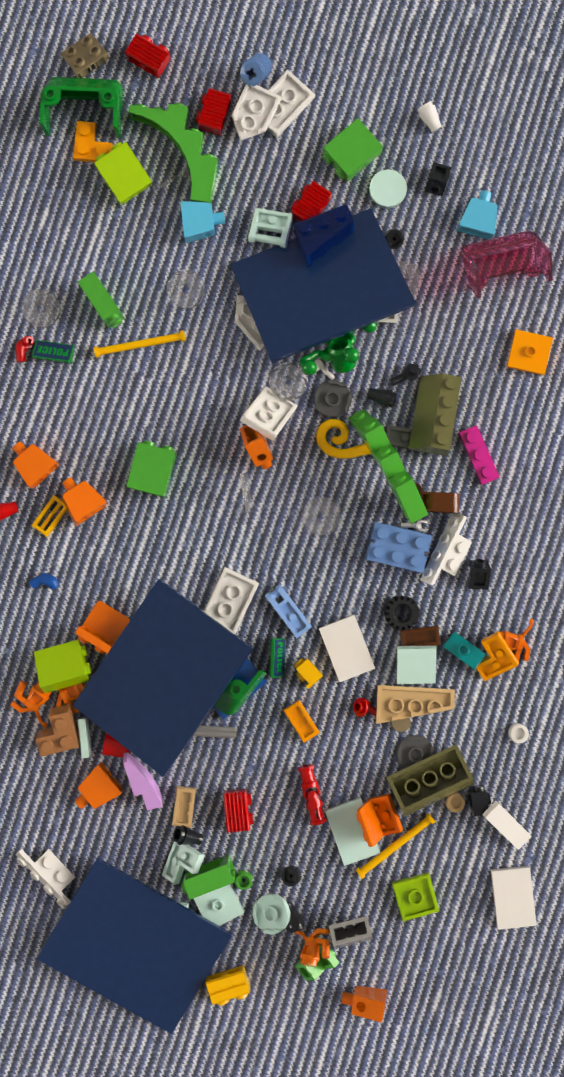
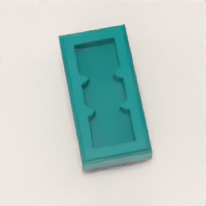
(464, 650)

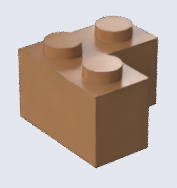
(62, 734)

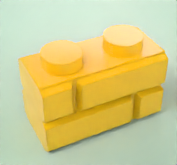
(228, 985)

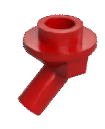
(361, 707)

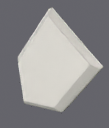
(254, 111)
(246, 323)

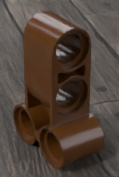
(439, 502)

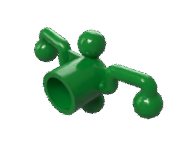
(339, 352)

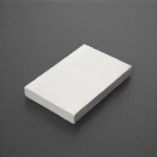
(294, 100)
(268, 414)
(231, 599)
(346, 648)
(513, 897)

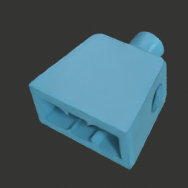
(479, 217)
(199, 220)

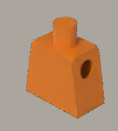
(256, 447)
(33, 464)
(81, 500)
(98, 788)
(366, 1002)

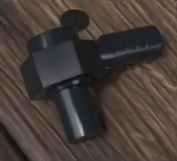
(410, 373)

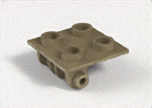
(84, 54)

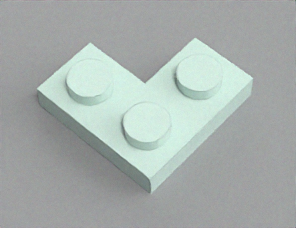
(182, 858)

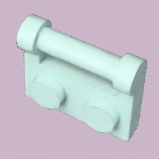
(273, 222)

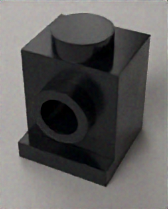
(479, 800)

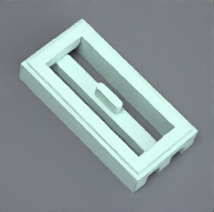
(84, 736)

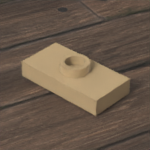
(184, 806)

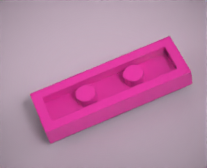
(479, 455)

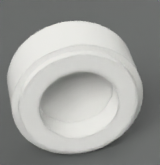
(518, 733)

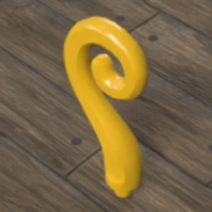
(334, 452)

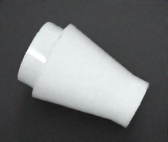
(430, 117)

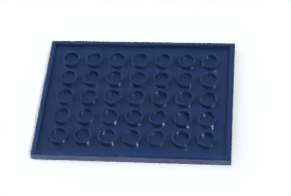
(334, 296)
(162, 677)
(134, 945)

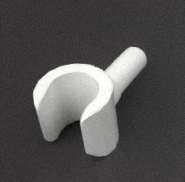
(320, 365)
(415, 525)

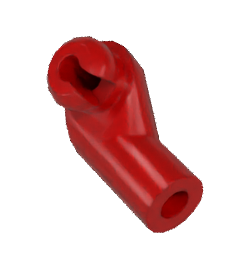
(22, 346)

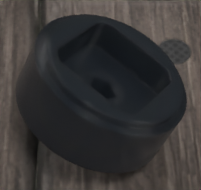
(394, 238)
(291, 876)

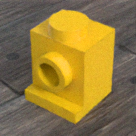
(307, 672)

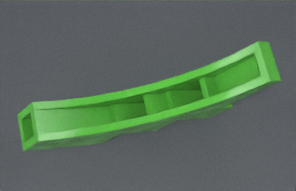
(189, 142)
(390, 464)

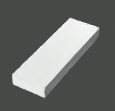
(506, 825)

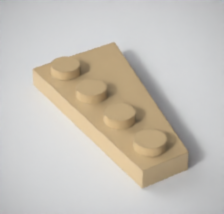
(407, 702)

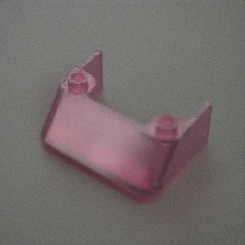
(505, 256)

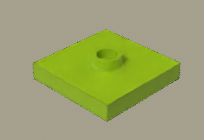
(415, 896)

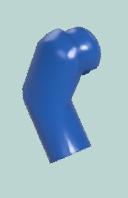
(45, 579)

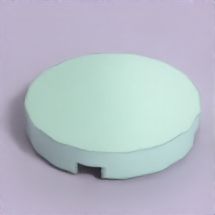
(388, 188)
(271, 913)

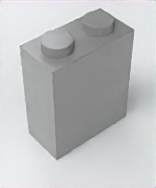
(350, 932)

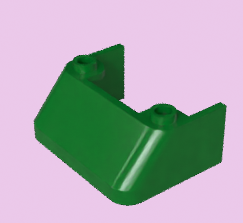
(106, 91)
(237, 693)

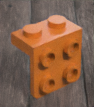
(102, 627)
(378, 818)

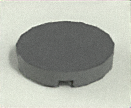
(332, 399)
(413, 749)

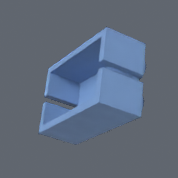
(398, 547)

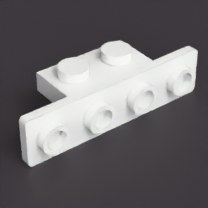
(448, 552)
(51, 874)

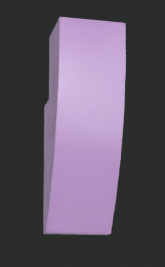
(142, 782)

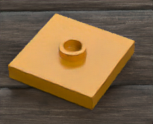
(529, 352)

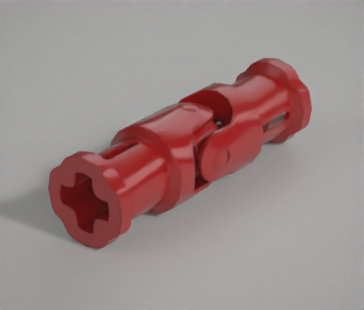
(311, 796)

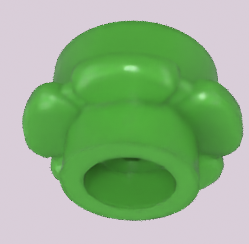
(248, 880)

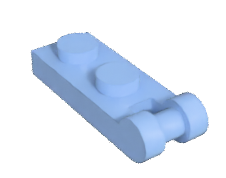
(288, 611)

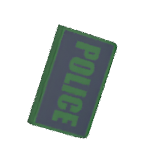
(53, 352)
(277, 657)

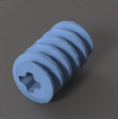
(255, 69)

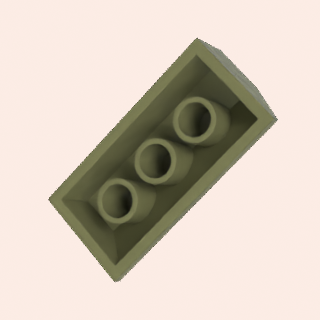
(435, 414)
(430, 780)

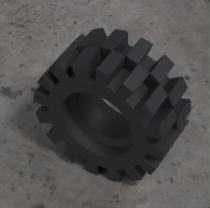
(413, 612)

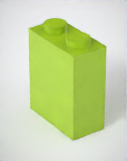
(122, 172)
(62, 666)

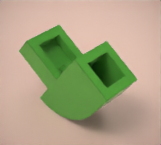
(313, 973)

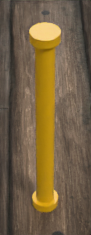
(139, 343)
(395, 845)

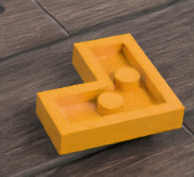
(85, 146)
(499, 659)

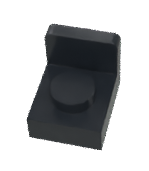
(437, 179)
(479, 574)

